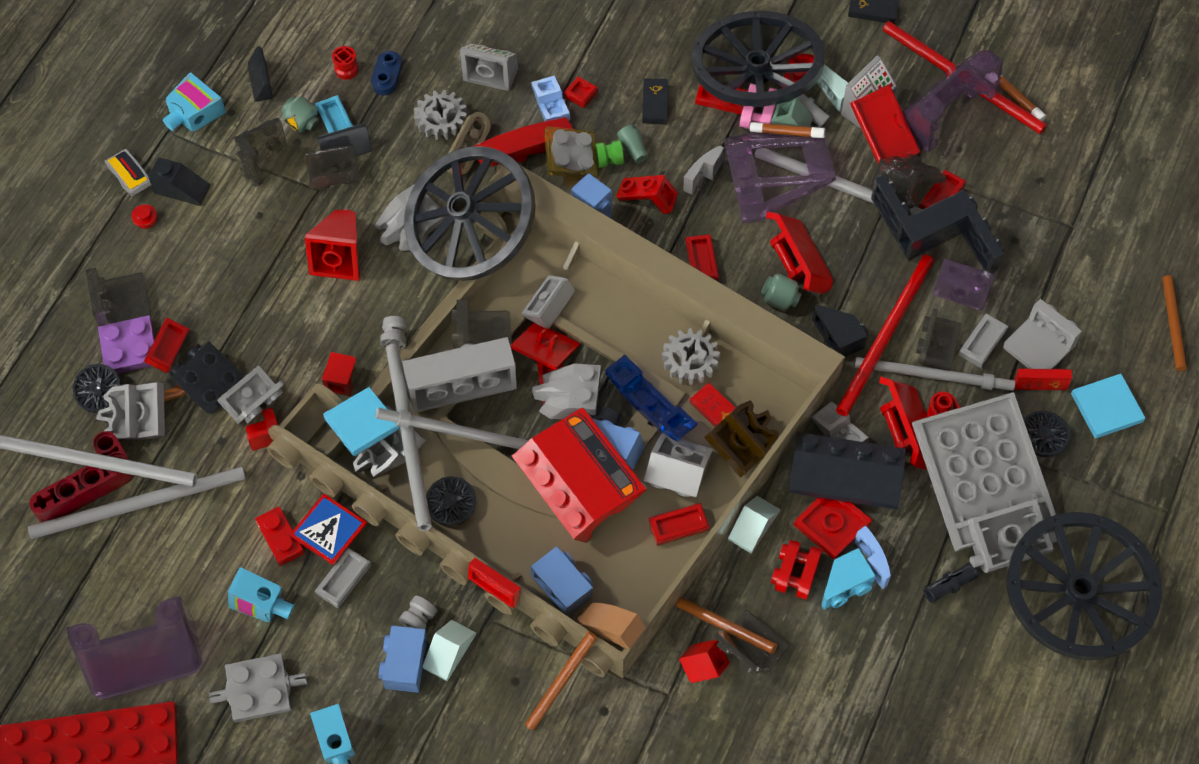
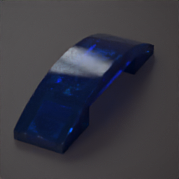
(648, 400)

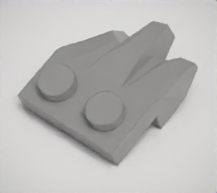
(393, 220)
(569, 390)
(135, 411)
(384, 454)

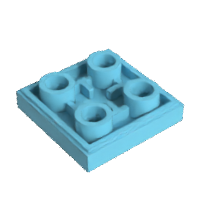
(1108, 406)
(356, 422)

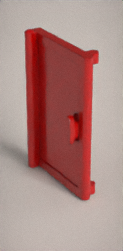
(881, 127)

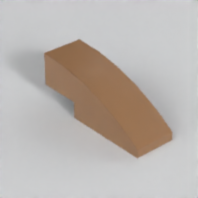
(611, 623)

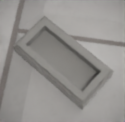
(983, 340)
(343, 578)

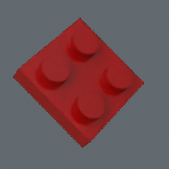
(832, 524)

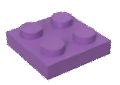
(126, 343)

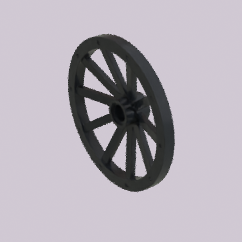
(758, 64)
(470, 214)
(1087, 581)

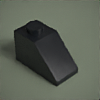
(177, 182)
(840, 330)

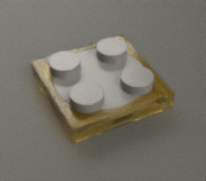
(570, 152)

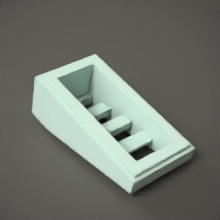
(833, 87)

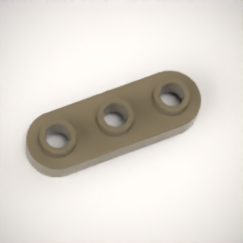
(471, 136)

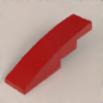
(524, 140)

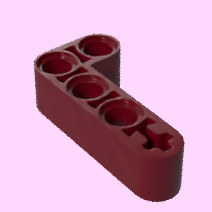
(80, 484)

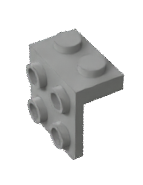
(1043, 338)
(249, 394)

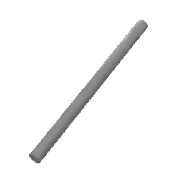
(801, 169)
(409, 440)
(98, 461)
(135, 503)

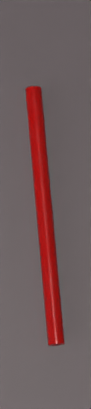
(945, 64)
(884, 336)

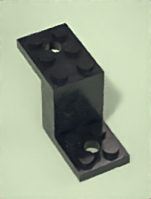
(937, 224)

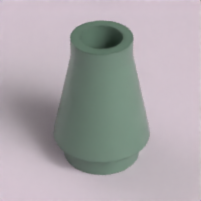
(633, 143)

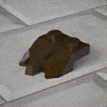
(743, 437)

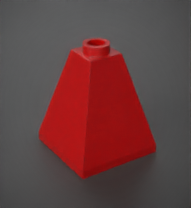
(334, 247)

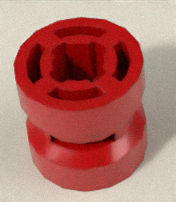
(345, 62)

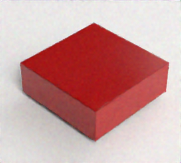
(580, 92)

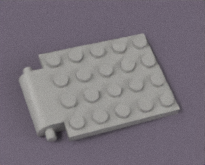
(986, 479)

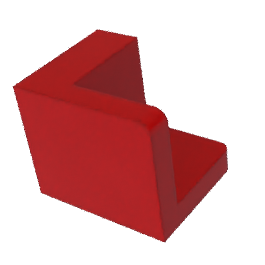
(338, 374)
(258, 432)
(704, 661)

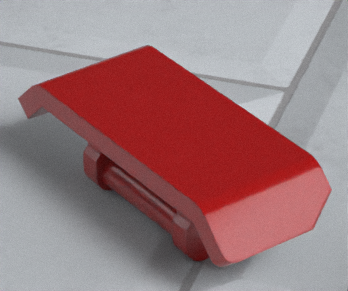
(810, 262)
(910, 409)

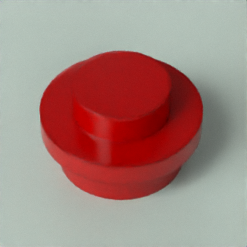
(144, 216)

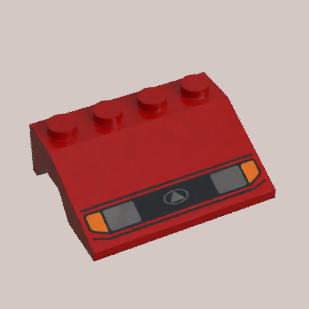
(579, 473)

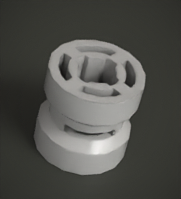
(394, 331)
(418, 613)

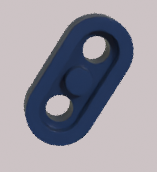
(388, 68)

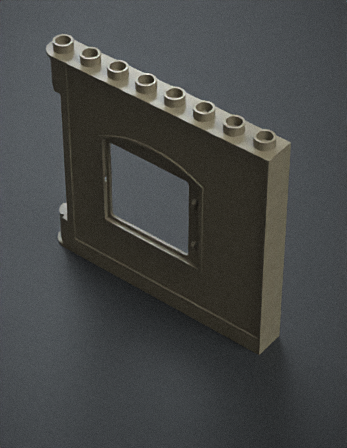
(622, 304)

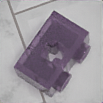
(963, 284)

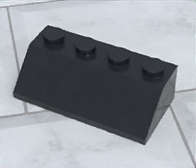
(847, 470)

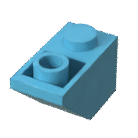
(847, 578)

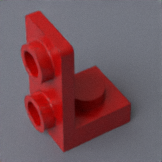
(649, 187)

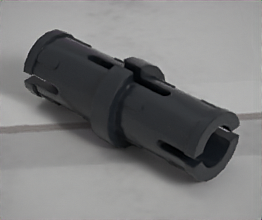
(950, 582)

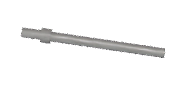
(986, 381)
(405, 419)

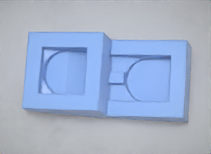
(550, 99)
(876, 559)

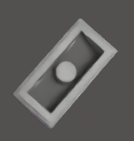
(549, 301)

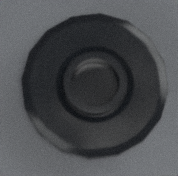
(92, 384)
(1047, 433)
(451, 501)

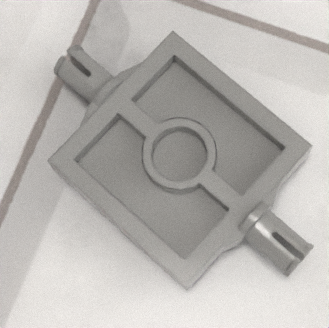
(258, 688)

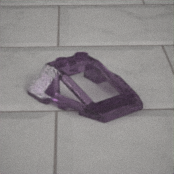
(749, 185)

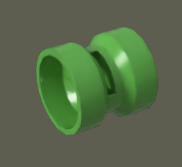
(609, 153)

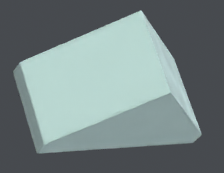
(753, 523)
(448, 649)

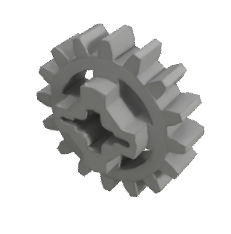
(429, 119)
(698, 364)

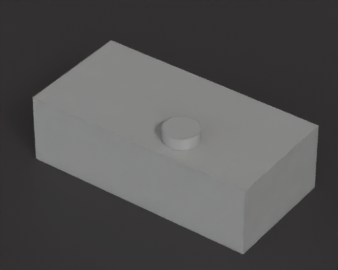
(460, 374)

